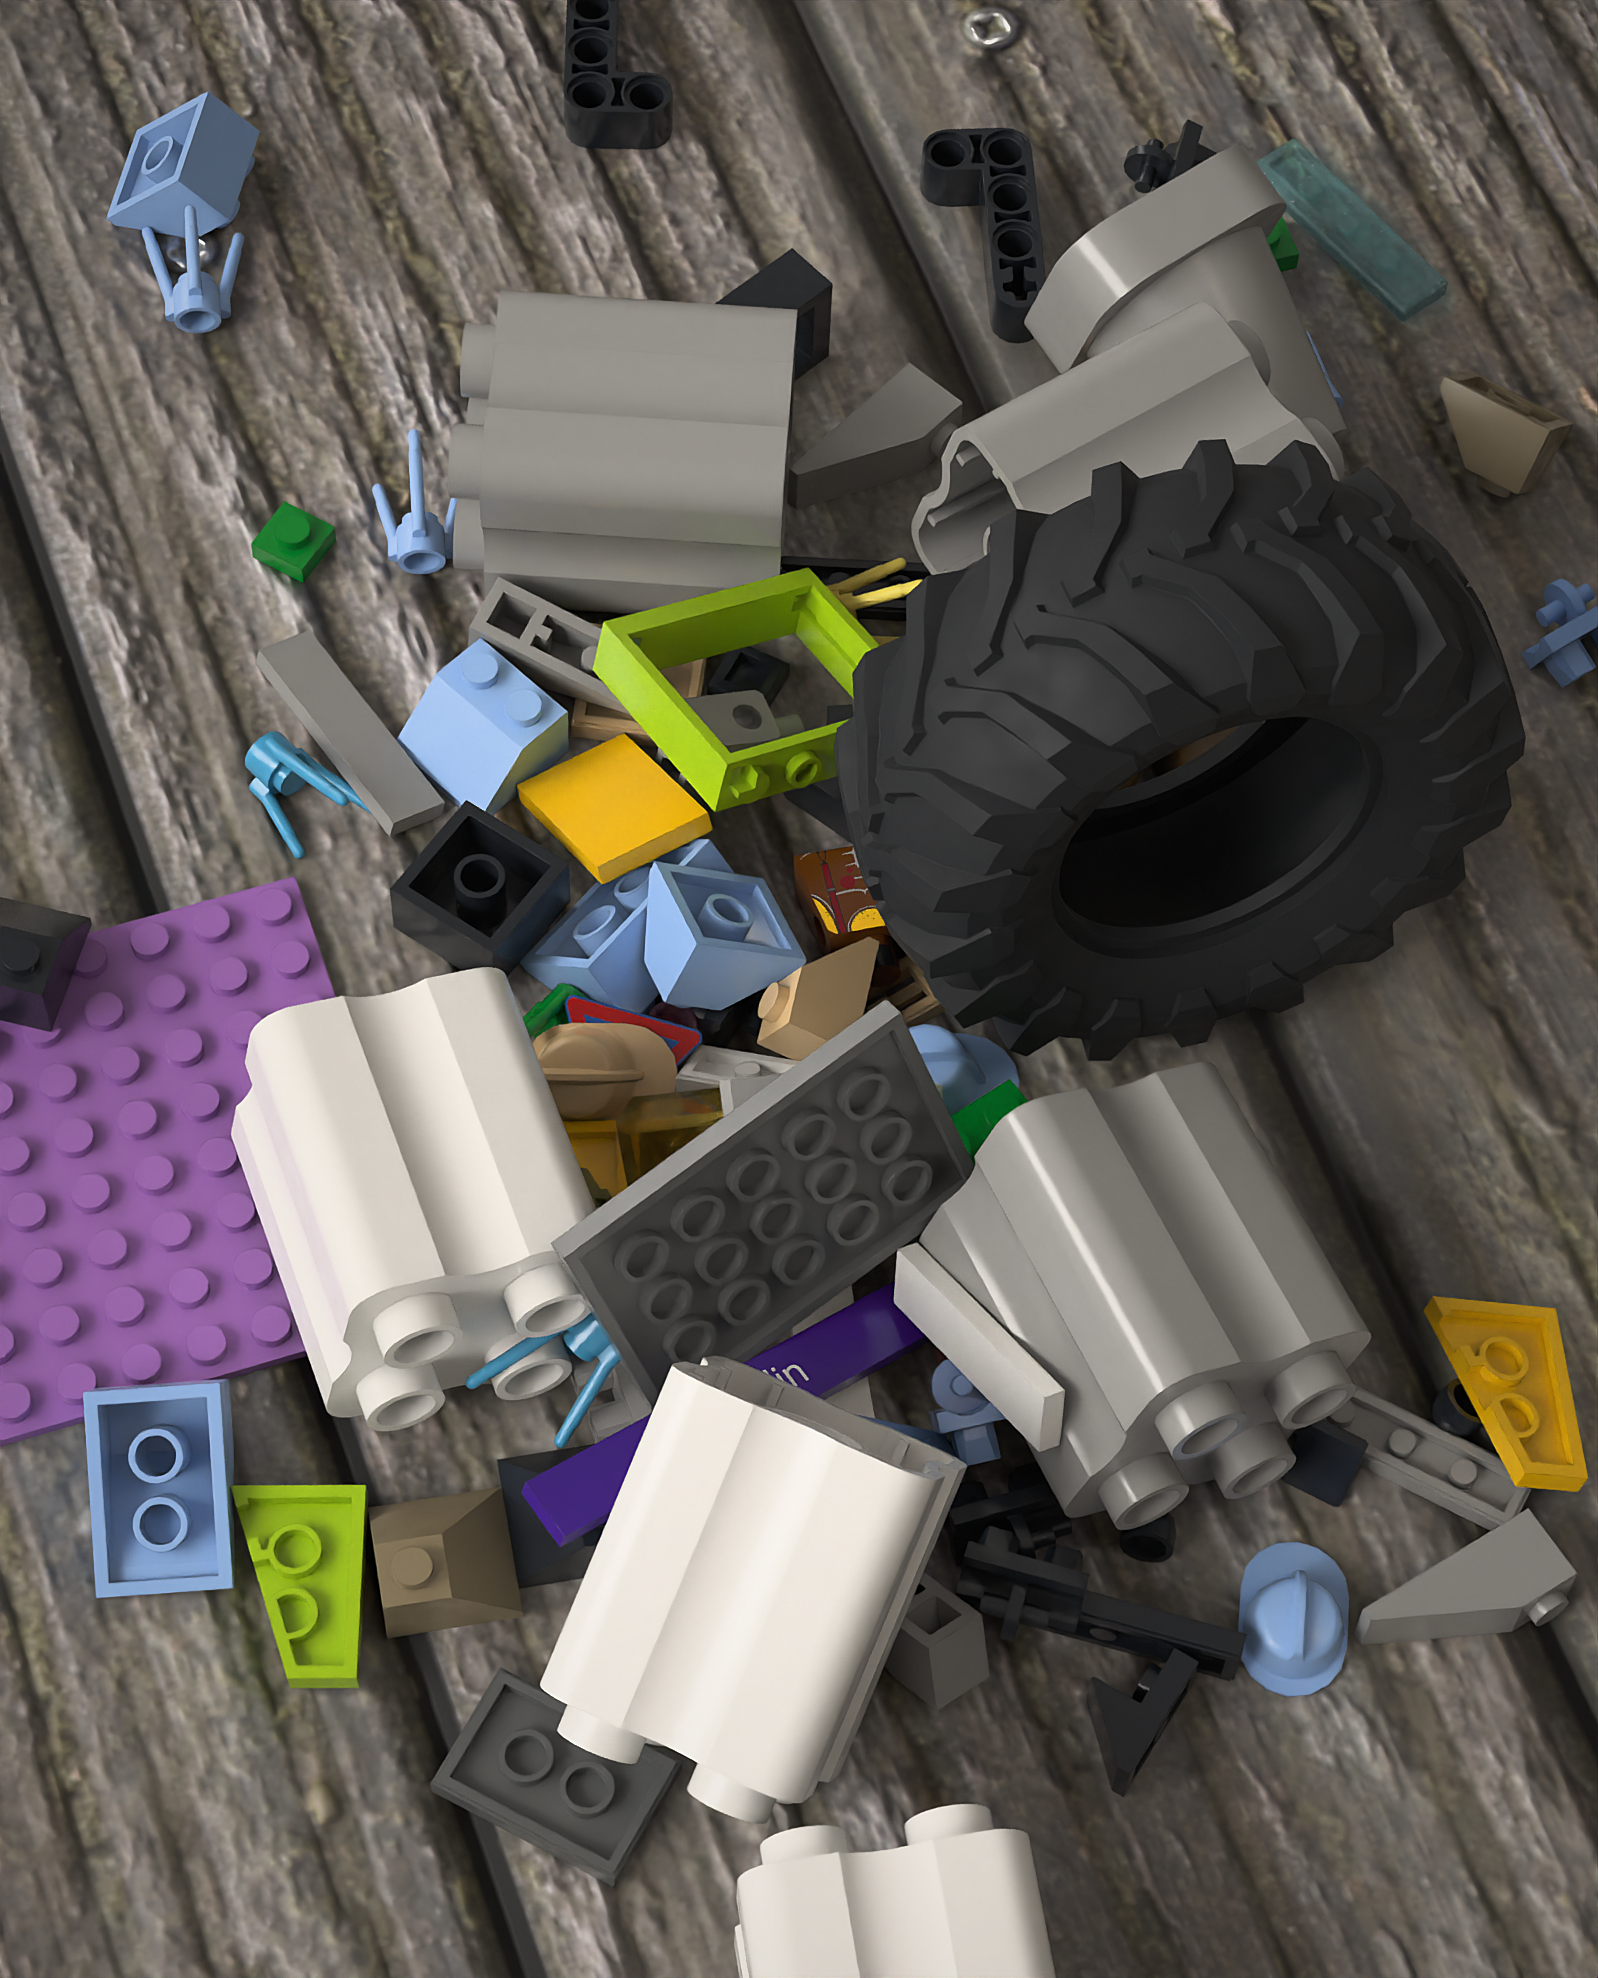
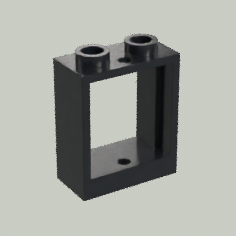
(793, 284)

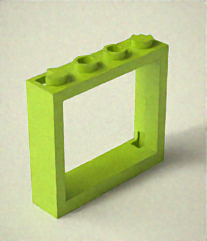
(645, 642)

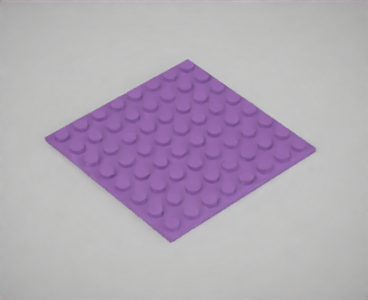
(118, 1164)

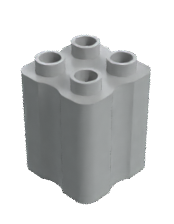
(1128, 404)
(623, 448)
(1158, 1284)

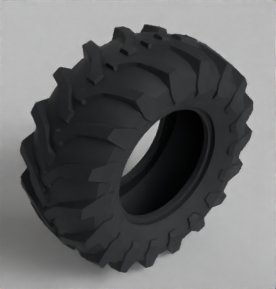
(1111, 640)

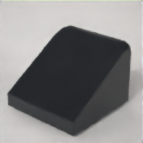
(1326, 1461)

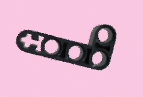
(606, 105)
(996, 174)

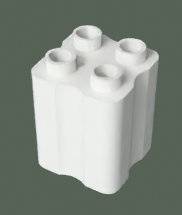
(413, 1192)
(748, 1585)
(939, 1908)

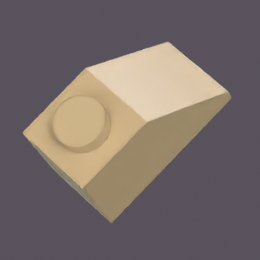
(817, 1000)

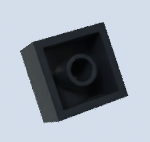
(480, 892)

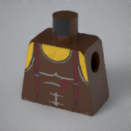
(842, 910)

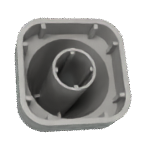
(1182, 247)

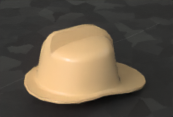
(601, 1066)

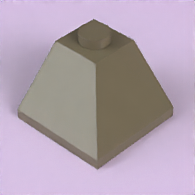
(1501, 432)
(445, 1562)

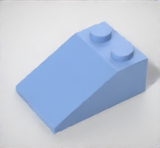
(161, 1487)

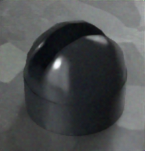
(1454, 1410)
(1151, 1541)

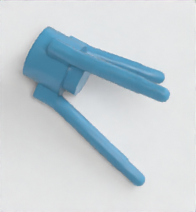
(286, 769)
(586, 1342)

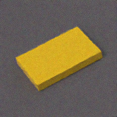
(614, 808)

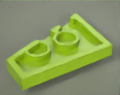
(311, 1575)

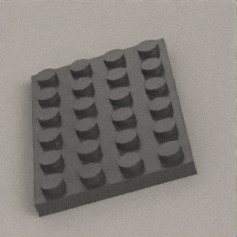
(771, 1206)

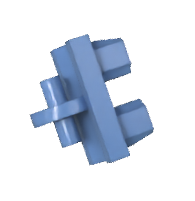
(1562, 648)
(965, 1415)

